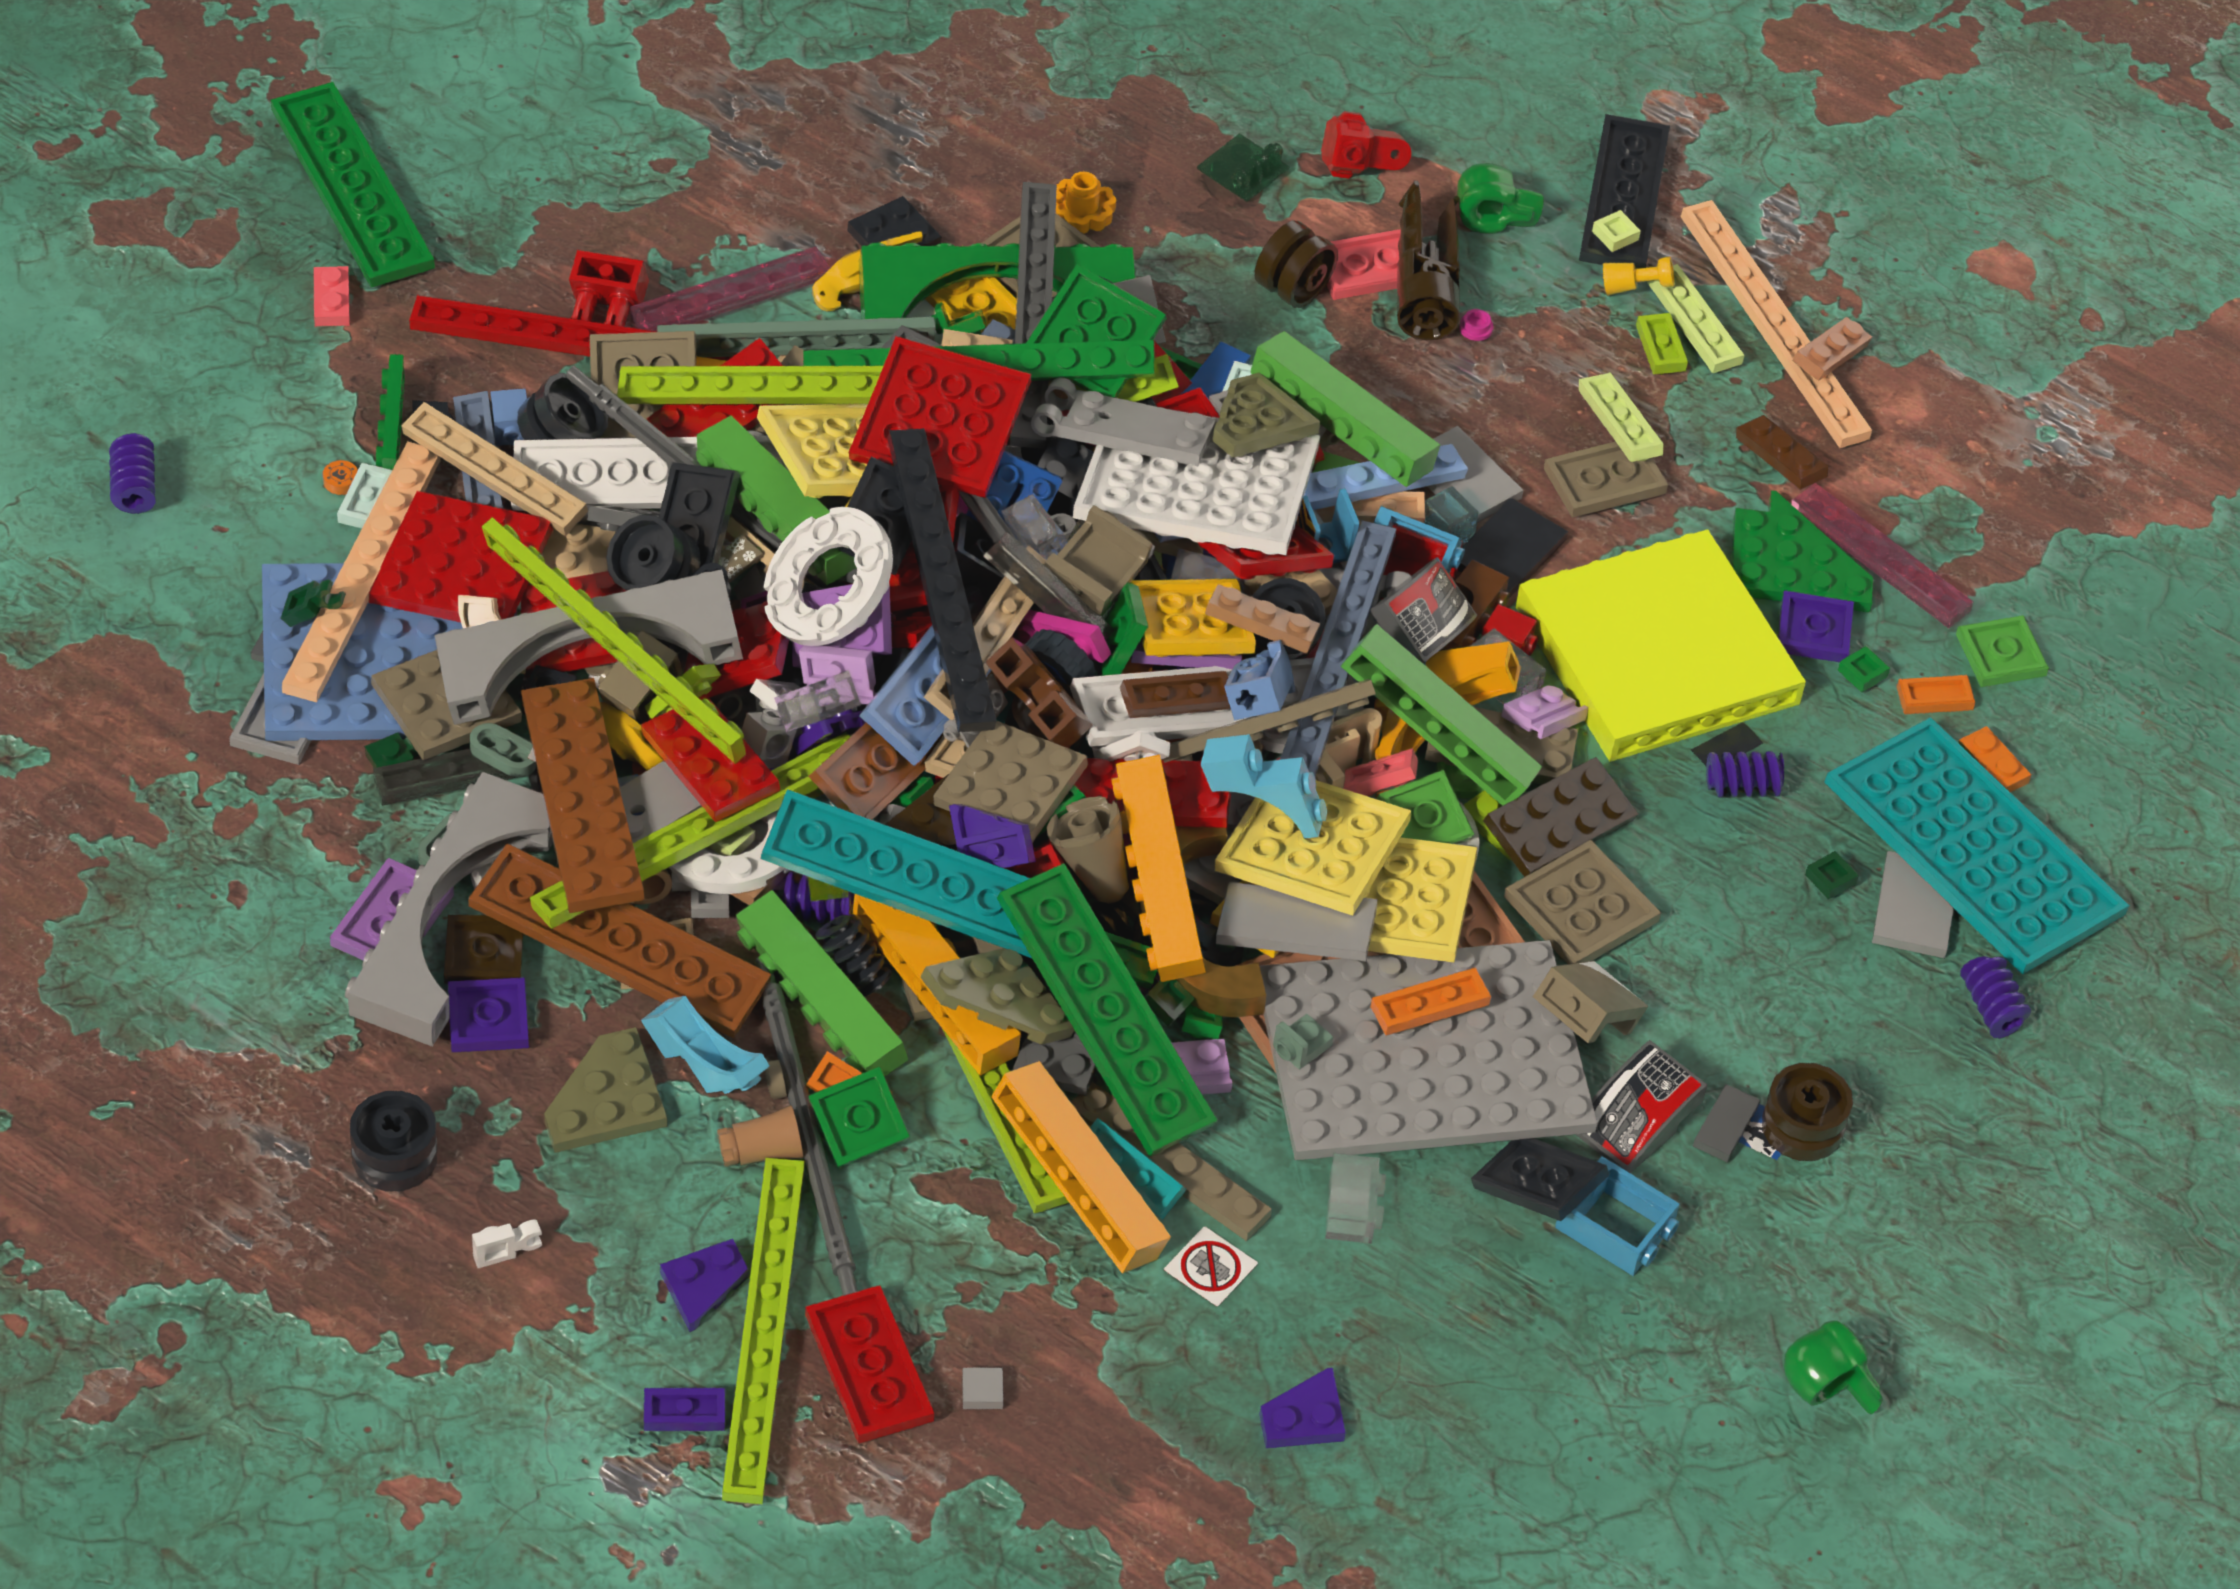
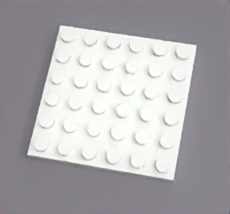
(1221, 501)

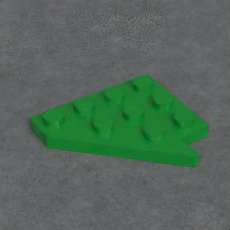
(1791, 554)

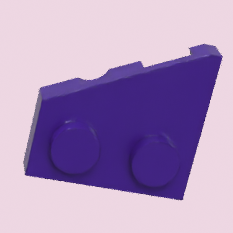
(827, 729)
(991, 837)
(704, 1279)
(1304, 1414)

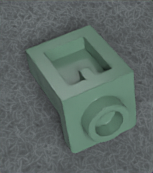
(1301, 1041)

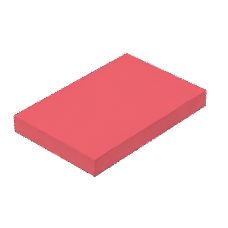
(1365, 265)

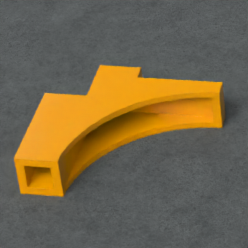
(1470, 671)

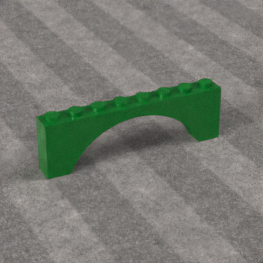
(903, 276)

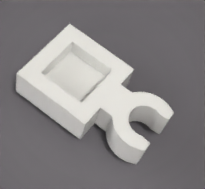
(500, 1243)

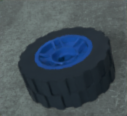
(1061, 656)

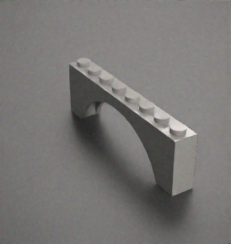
(486, 657)
(394, 981)

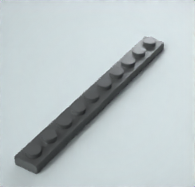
(1034, 293)

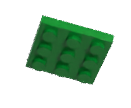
(1096, 311)

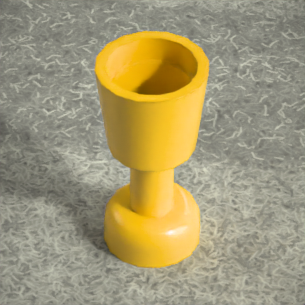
(1624, 276)

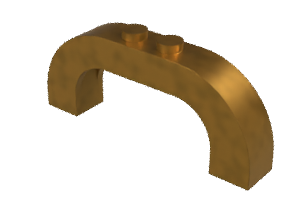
(1222, 989)

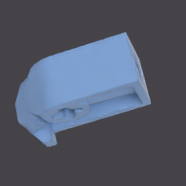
(1260, 683)

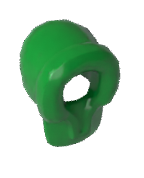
(1481, 196)
(1830, 1362)

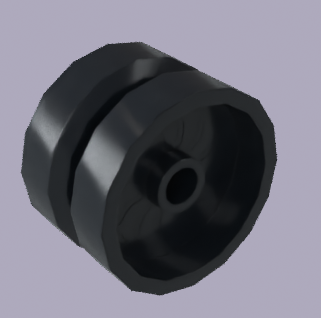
(560, 412)
(650, 552)
(1295, 598)
(393, 1141)

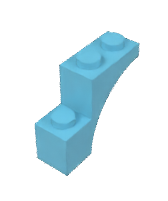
(1238, 767)
(714, 1060)

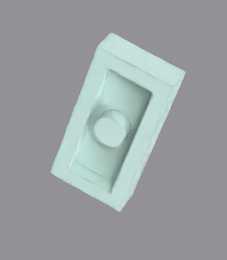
(362, 495)

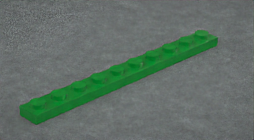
(1040, 360)

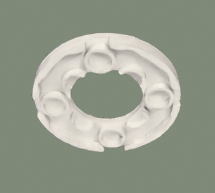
(790, 563)
(728, 873)

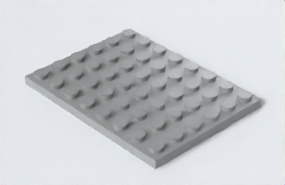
(1440, 1084)

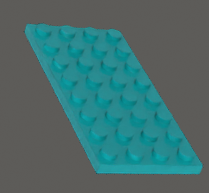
(1976, 845)

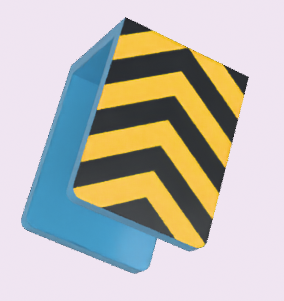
(1339, 532)

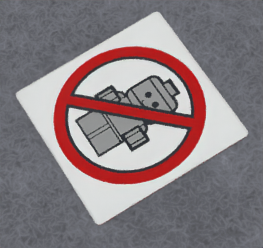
(1210, 1266)

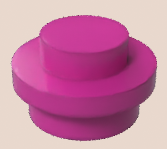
(1476, 325)

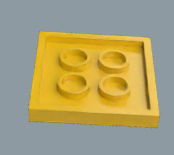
(1179, 620)

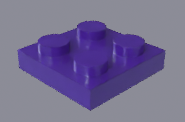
(1815, 626)
(488, 1015)

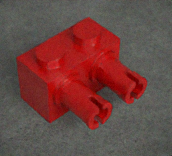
(607, 281)

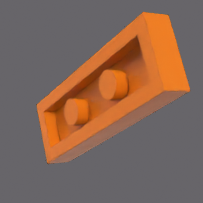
(1430, 1001)

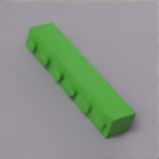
(1347, 409)
(767, 489)
(1442, 716)
(819, 986)

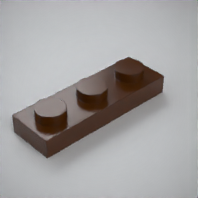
(1782, 452)
(1175, 694)

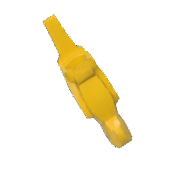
(844, 275)
(627, 738)

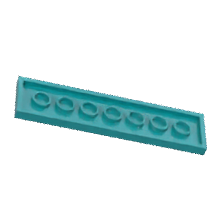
(893, 868)

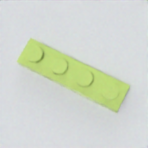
(1698, 322)
(1621, 417)

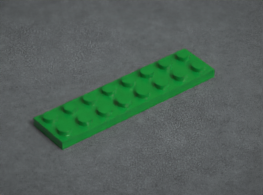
(352, 184)
(1106, 1009)

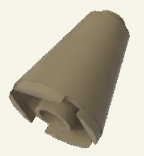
(1093, 846)

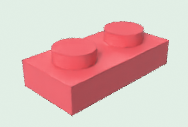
(331, 296)
(1382, 773)

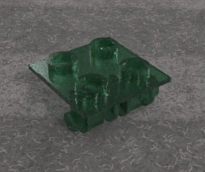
(1245, 166)

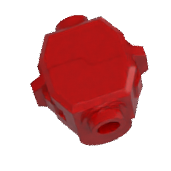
(1353, 146)

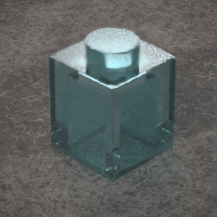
(1451, 514)

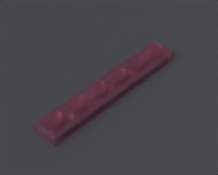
(731, 291)
(1883, 556)

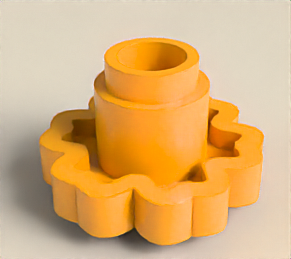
(1084, 202)

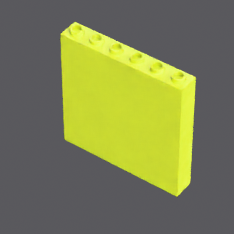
(1660, 644)

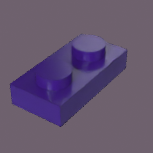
(684, 1409)

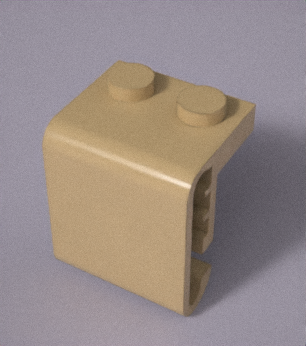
(1348, 741)

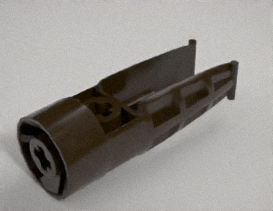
(1426, 274)

